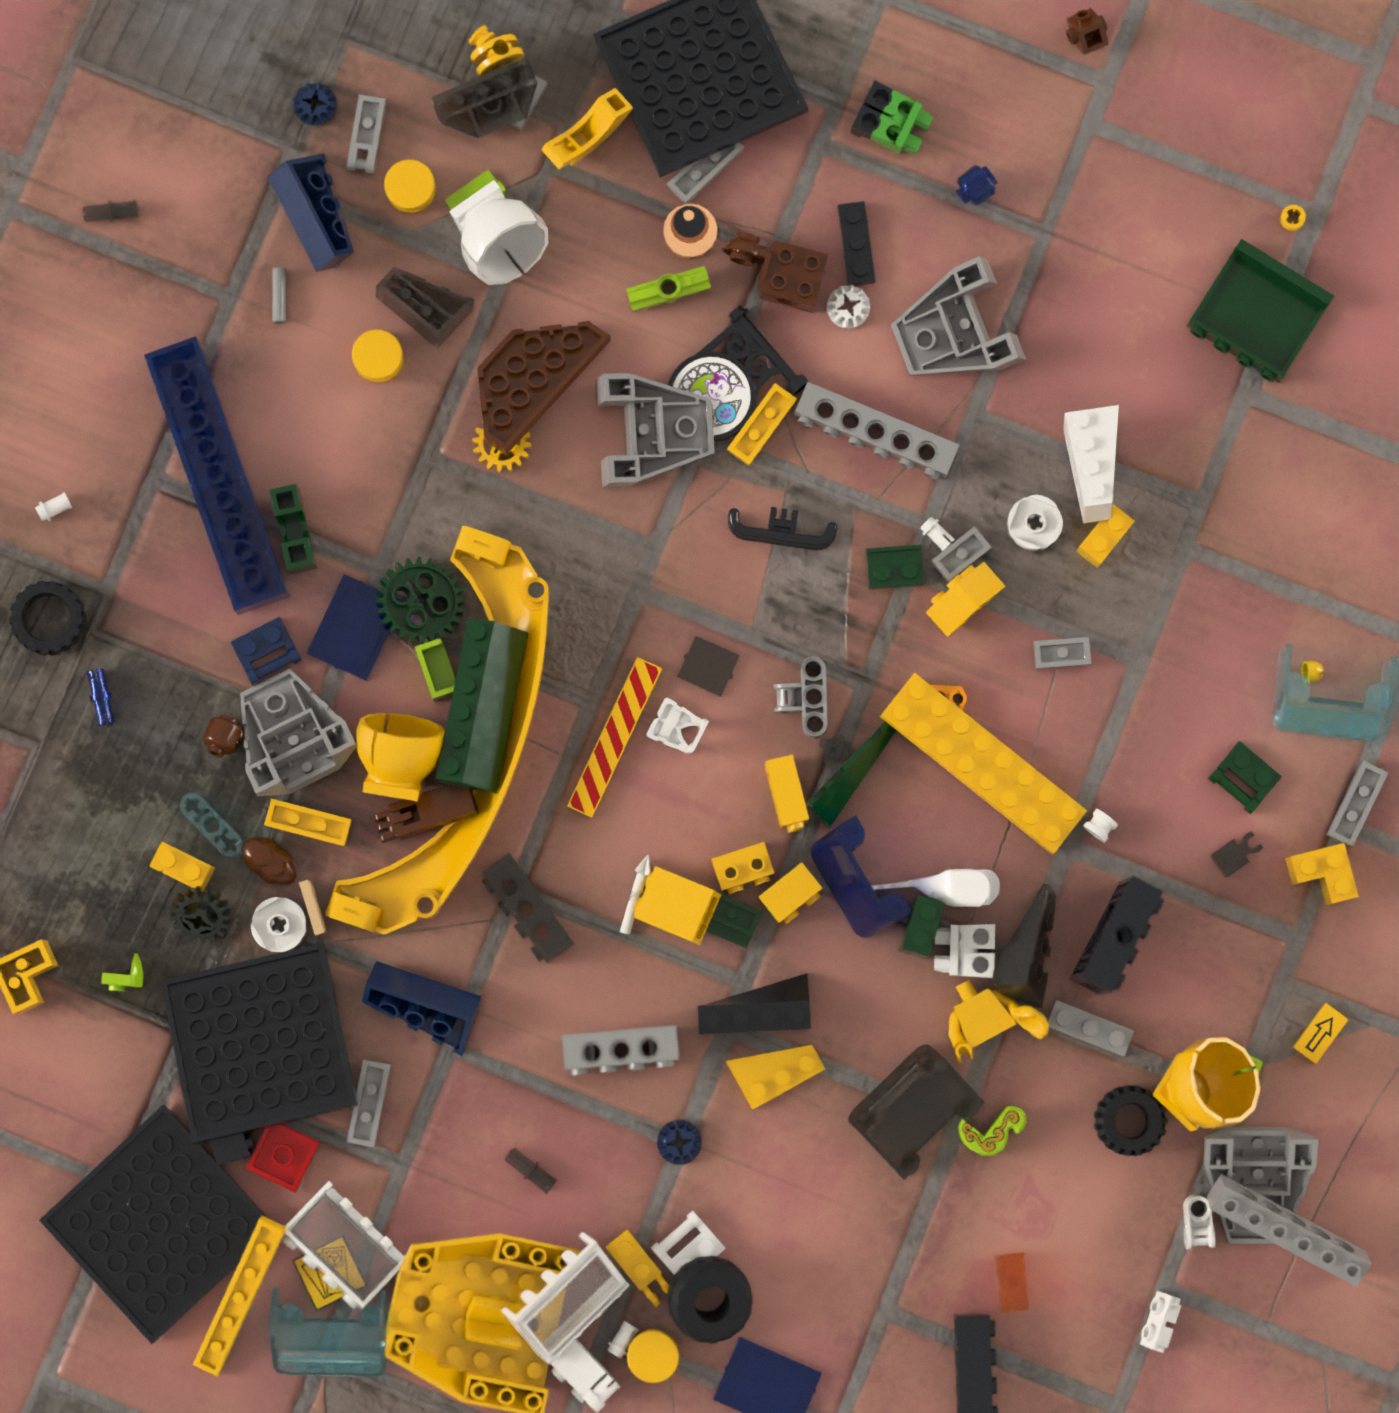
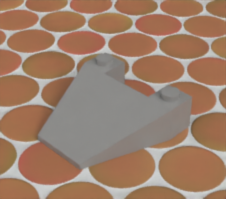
(947, 331)
(661, 426)

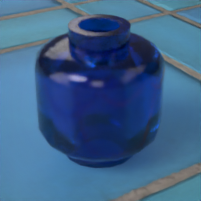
(976, 185)

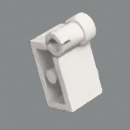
(585, 1375)

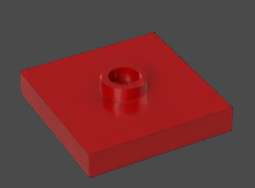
(283, 1156)

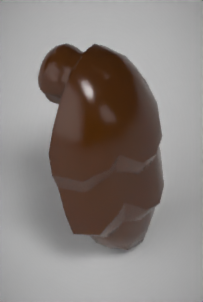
(269, 860)

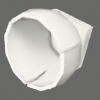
(499, 224)

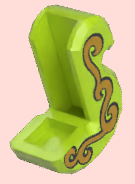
(997, 1134)

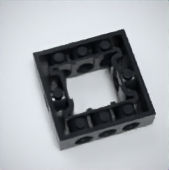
(1127, 915)

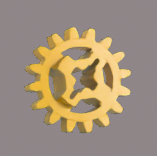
(495, 456)

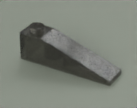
(1022, 962)

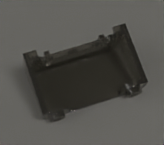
(913, 1107)

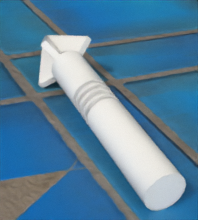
(642, 870)

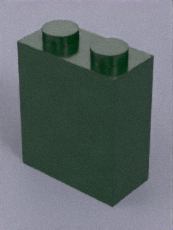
(921, 927)

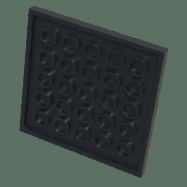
(699, 77)
(259, 1043)
(156, 1224)

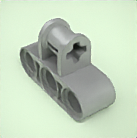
(797, 697)

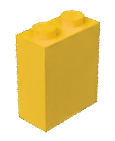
(676, 905)

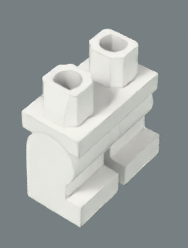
(964, 950)

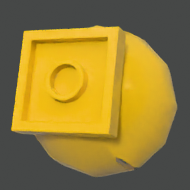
(400, 756)
(1202, 1085)

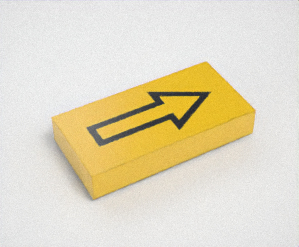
(1320, 1033)

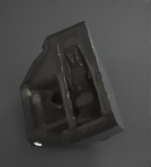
(488, 101)

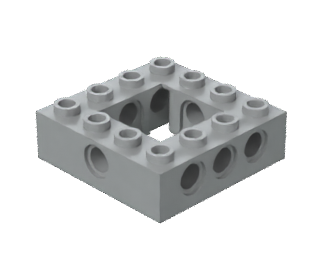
(580, 1057)

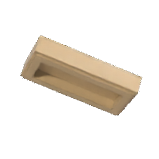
(313, 908)

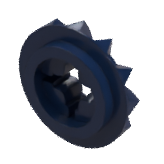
(322, 113)
(668, 1134)

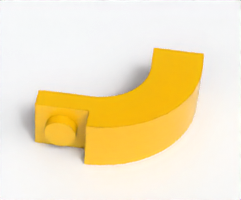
(590, 131)

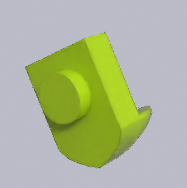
(118, 982)

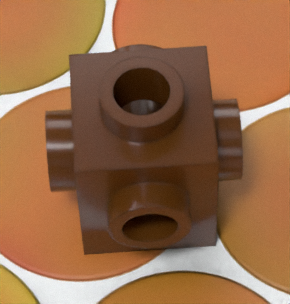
(1087, 31)

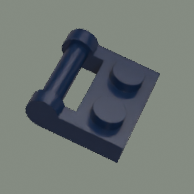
(261, 643)

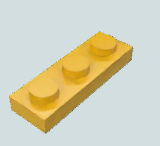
(762, 424)
(308, 822)

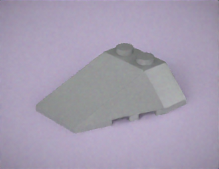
(290, 735)
(1267, 1161)

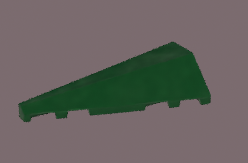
(840, 787)

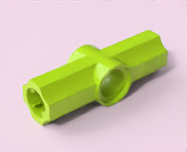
(686, 284)

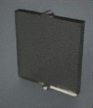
(708, 666)

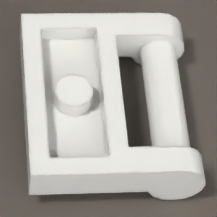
(702, 1245)

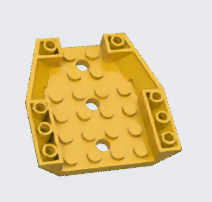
(434, 1339)

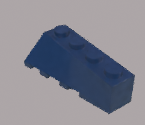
(313, 210)
(423, 1004)

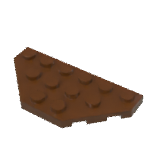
(530, 374)

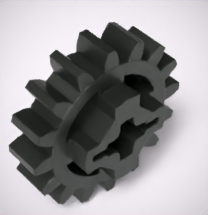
(200, 914)

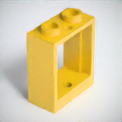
(787, 793)

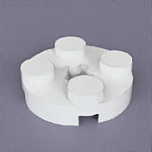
(1049, 516)
(264, 920)

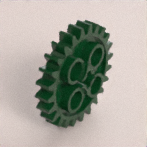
(441, 590)

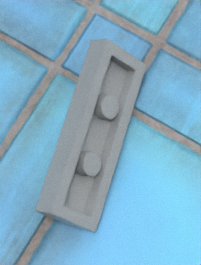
(698, 175)
(1357, 803)
(1089, 1028)
(370, 1099)

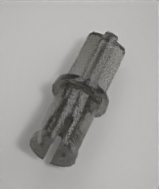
(110, 211)
(530, 1170)

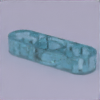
(192, 815)

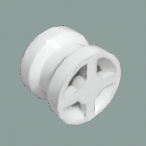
(1100, 825)

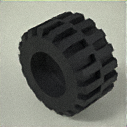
(1154, 1125)

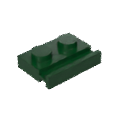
(894, 567)
(734, 921)

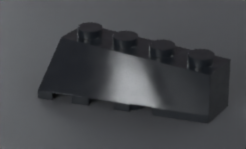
(767, 1008)

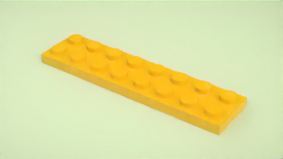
(983, 763)

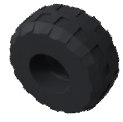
(723, 1321)

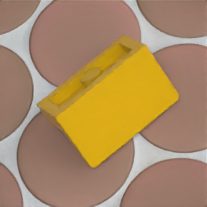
(489, 1325)

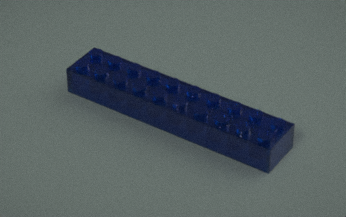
(217, 475)

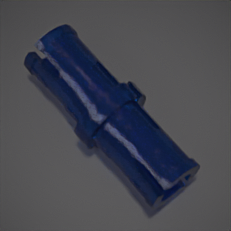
(100, 697)

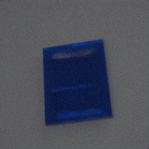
(351, 630)
(765, 1381)

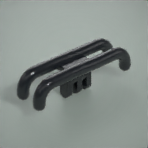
(781, 531)

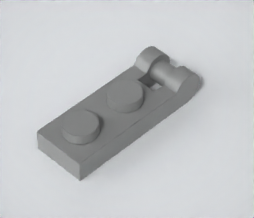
(366, 133)

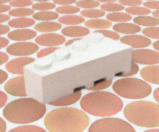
(1092, 453)

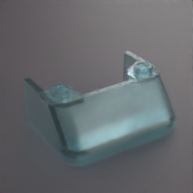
(1328, 717)
(328, 1345)

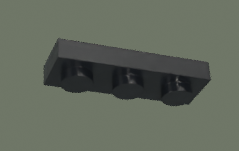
(856, 243)

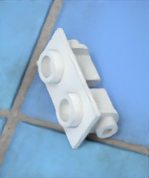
(1162, 1309)

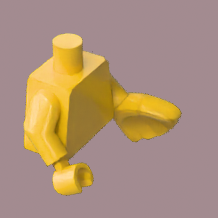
(987, 1015)

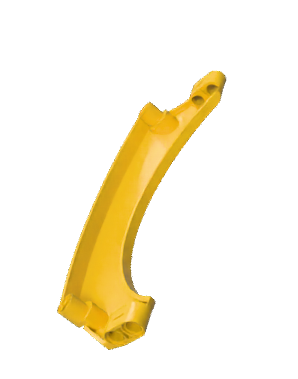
(393, 894)

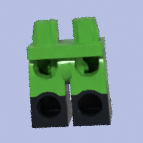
(889, 119)

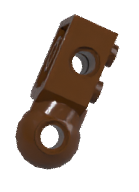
(787, 273)

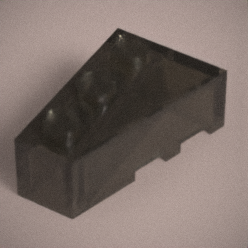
(423, 306)

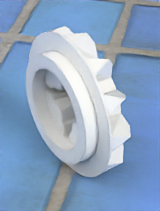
(842, 317)

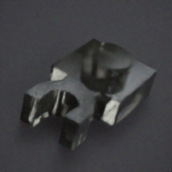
(1233, 855)

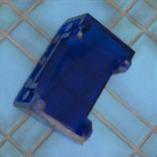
(849, 884)

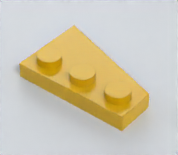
(774, 1073)

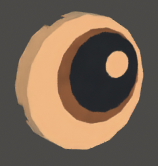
(690, 231)

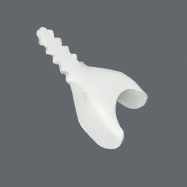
(955, 887)

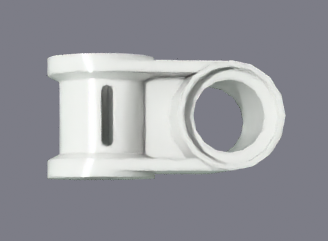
(1198, 1224)

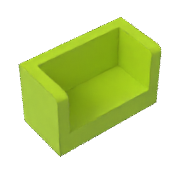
(436, 669)

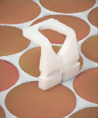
(669, 725)

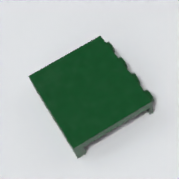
(1259, 311)

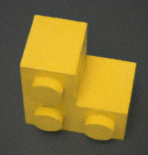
(964, 598)
(1330, 867)
(18, 975)

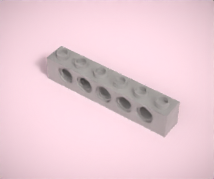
(892, 428)
(1288, 1230)

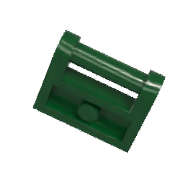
(1251, 771)

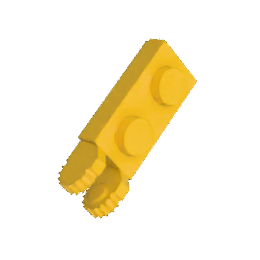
(637, 1264)

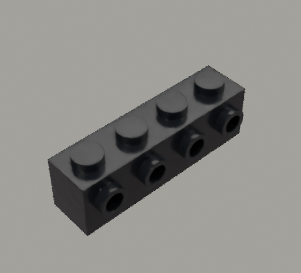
(974, 1363)

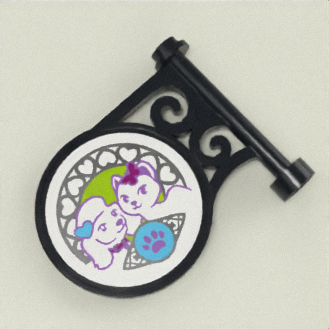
(728, 380)

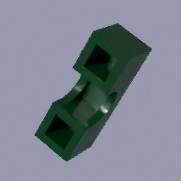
(293, 529)

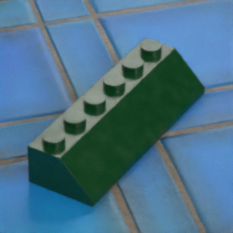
(482, 706)

